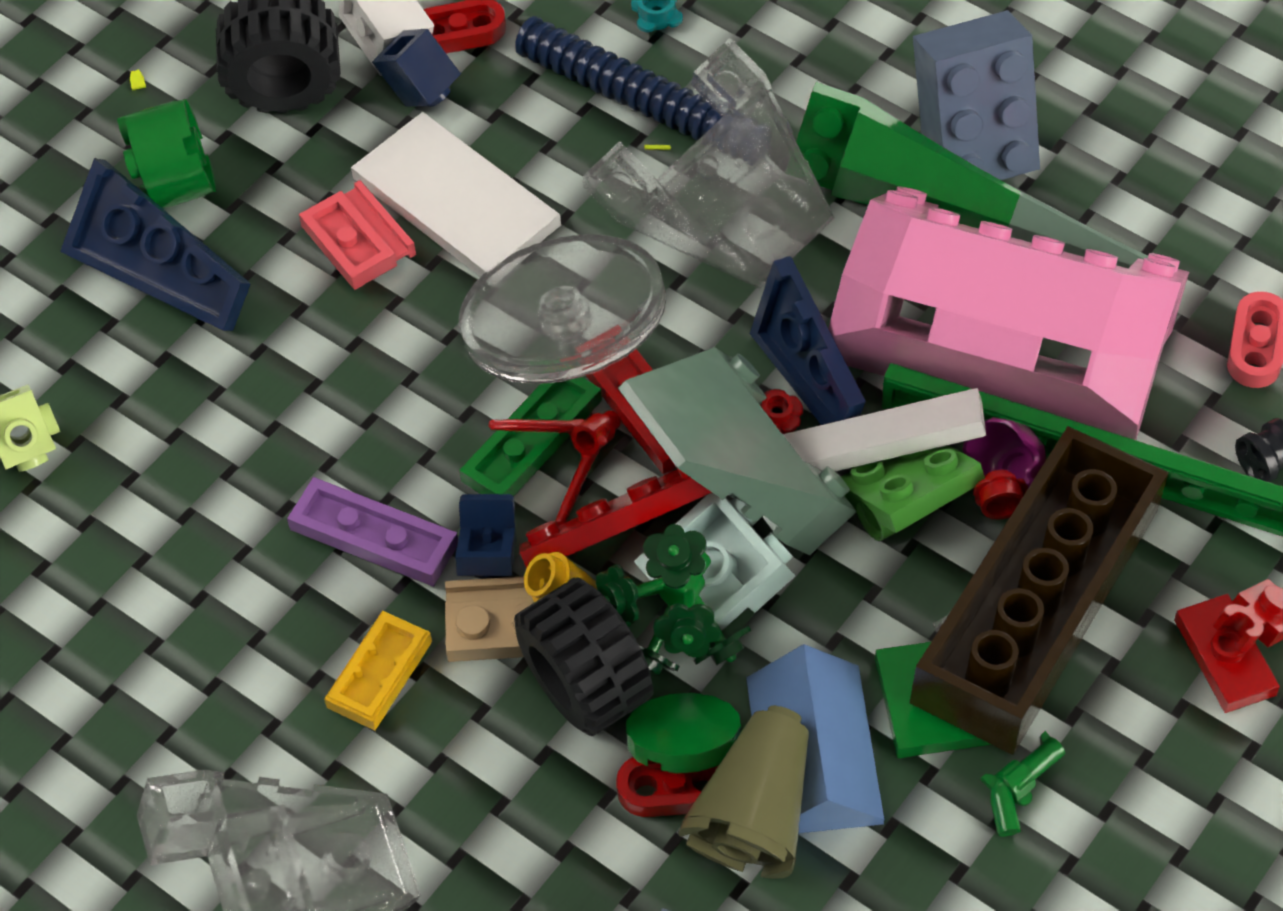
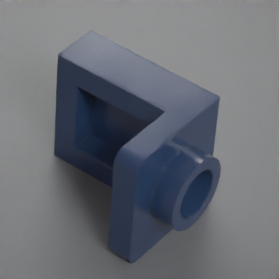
(486, 535)

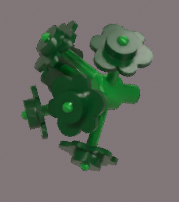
(687, 621)

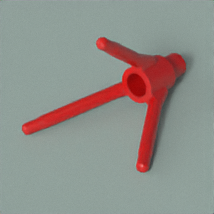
(587, 437)

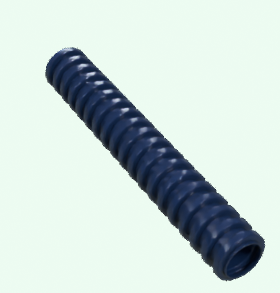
(615, 78)

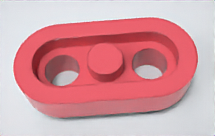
(1257, 343)

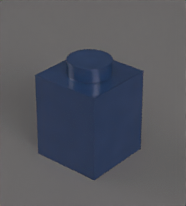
(417, 68)

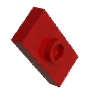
(1233, 675)

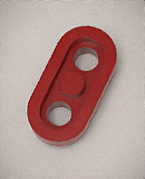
(467, 24)
(673, 791)

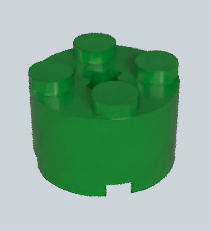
(167, 153)

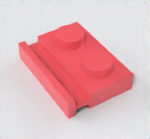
(357, 235)

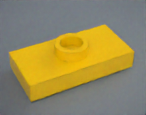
(378, 670)

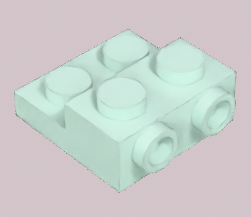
(743, 565)

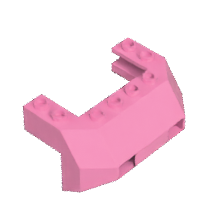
(996, 307)

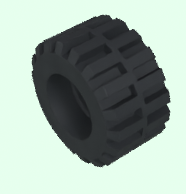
(277, 53)
(583, 656)

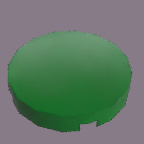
(683, 732)

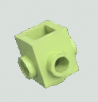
(29, 450)

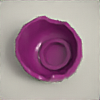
(1009, 448)

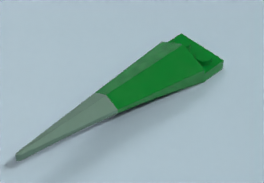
(867, 152)

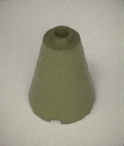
(754, 797)

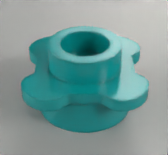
(656, 14)

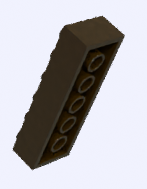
(1038, 590)

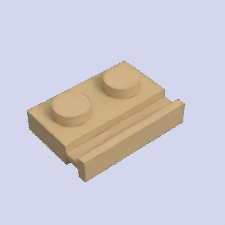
(482, 618)

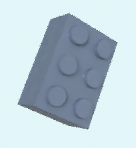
(980, 93)

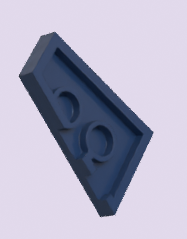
(802, 347)

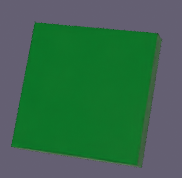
(912, 728)

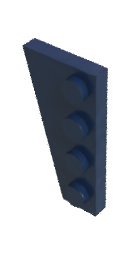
(145, 247)

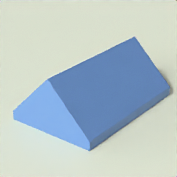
(840, 762)

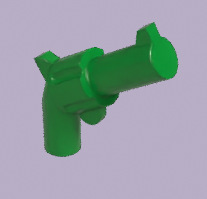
(1016, 781)

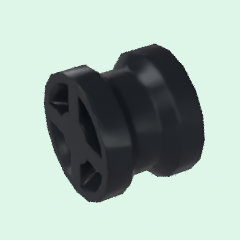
(1262, 452)

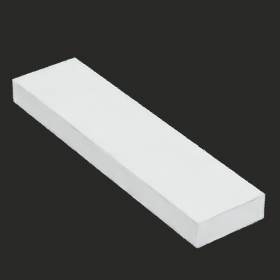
(892, 432)

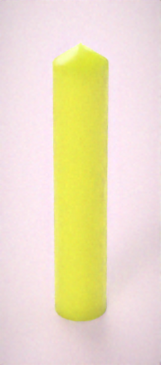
(657, 147)

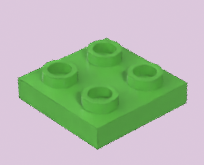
(909, 487)

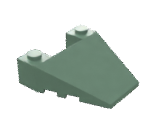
(718, 434)

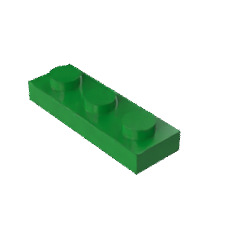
(514, 457)

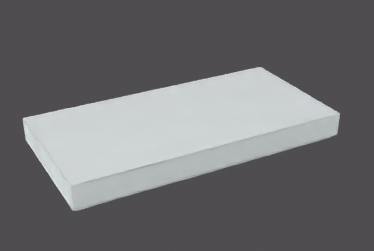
(455, 195)

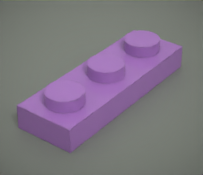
(373, 531)

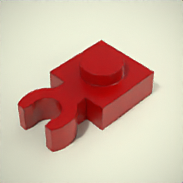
(1255, 615)

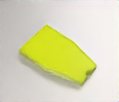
(137, 80)

